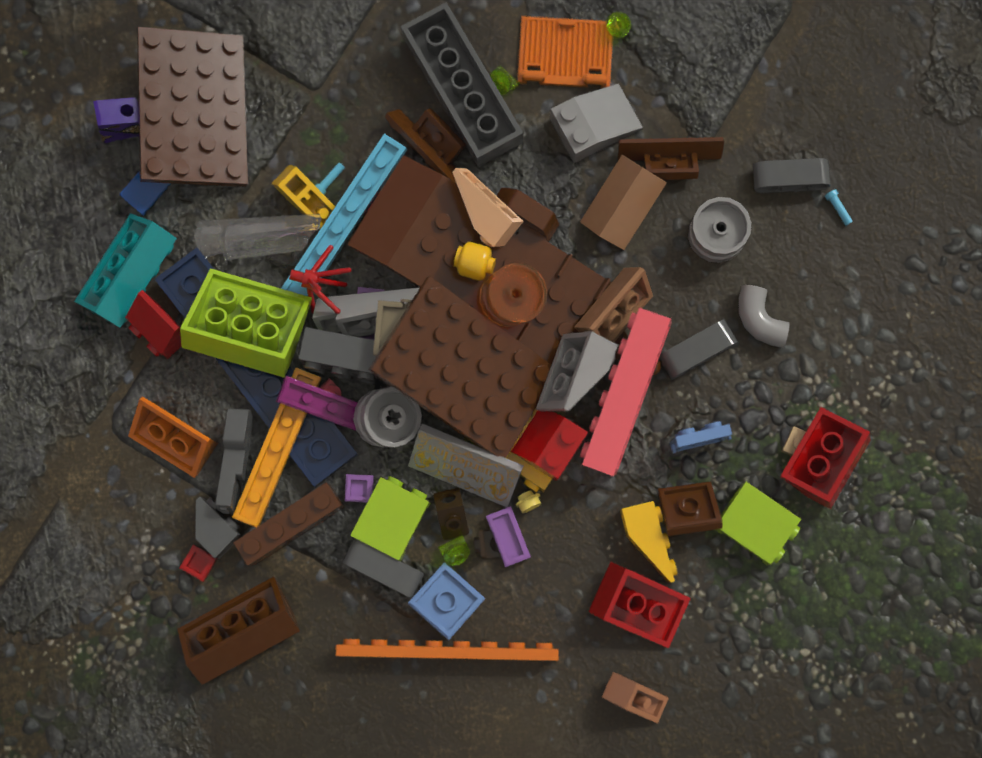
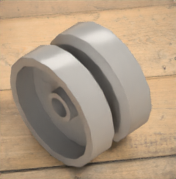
(712, 217)
(372, 423)

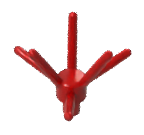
(311, 279)

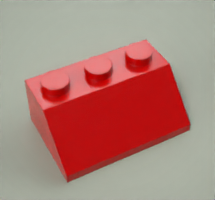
(826, 457)

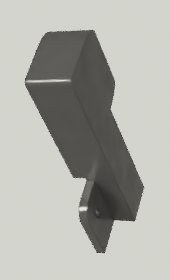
(235, 458)

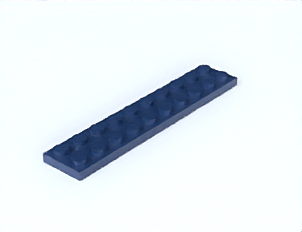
(320, 444)

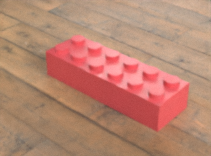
(627, 391)

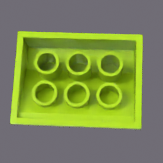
(245, 322)

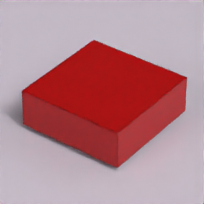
(198, 563)

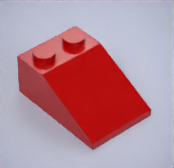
(639, 605)

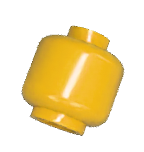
(474, 261)

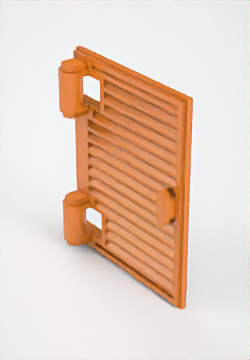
(564, 52)

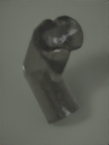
(285, 261)

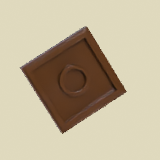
(689, 508)

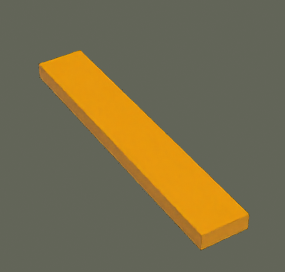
(272, 458)

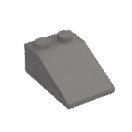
(594, 121)
(575, 369)

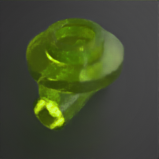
(503, 80)
(455, 551)

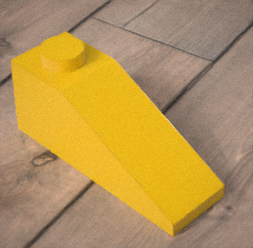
(303, 193)

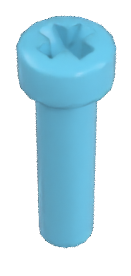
(330, 178)
(832, 196)

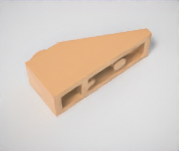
(487, 212)

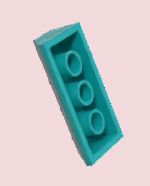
(126, 269)

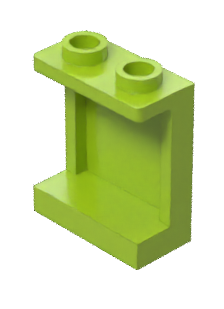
(391, 517)
(758, 523)

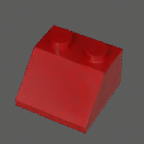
(155, 325)
(549, 443)

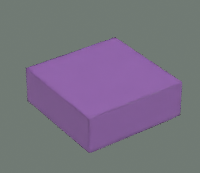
(358, 488)

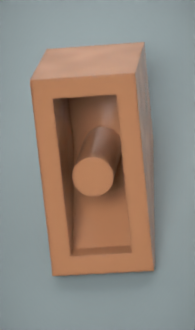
(635, 697)

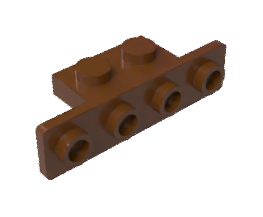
(430, 138)
(672, 156)

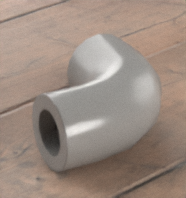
(757, 320)

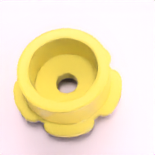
(528, 501)

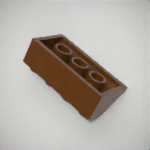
(237, 631)

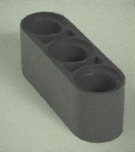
(791, 175)
(697, 349)
(383, 568)

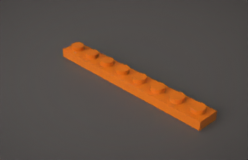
(459, 650)

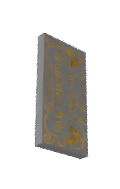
(465, 465)

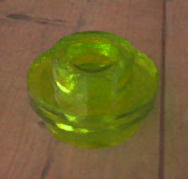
(618, 24)

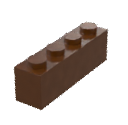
(288, 525)

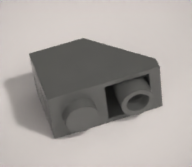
(213, 529)

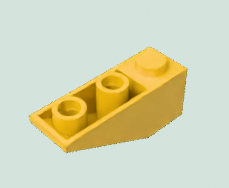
(644, 531)

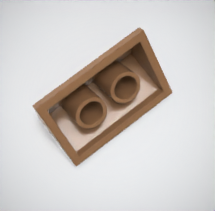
(623, 202)
(614, 307)

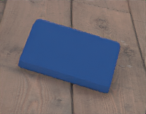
(142, 194)

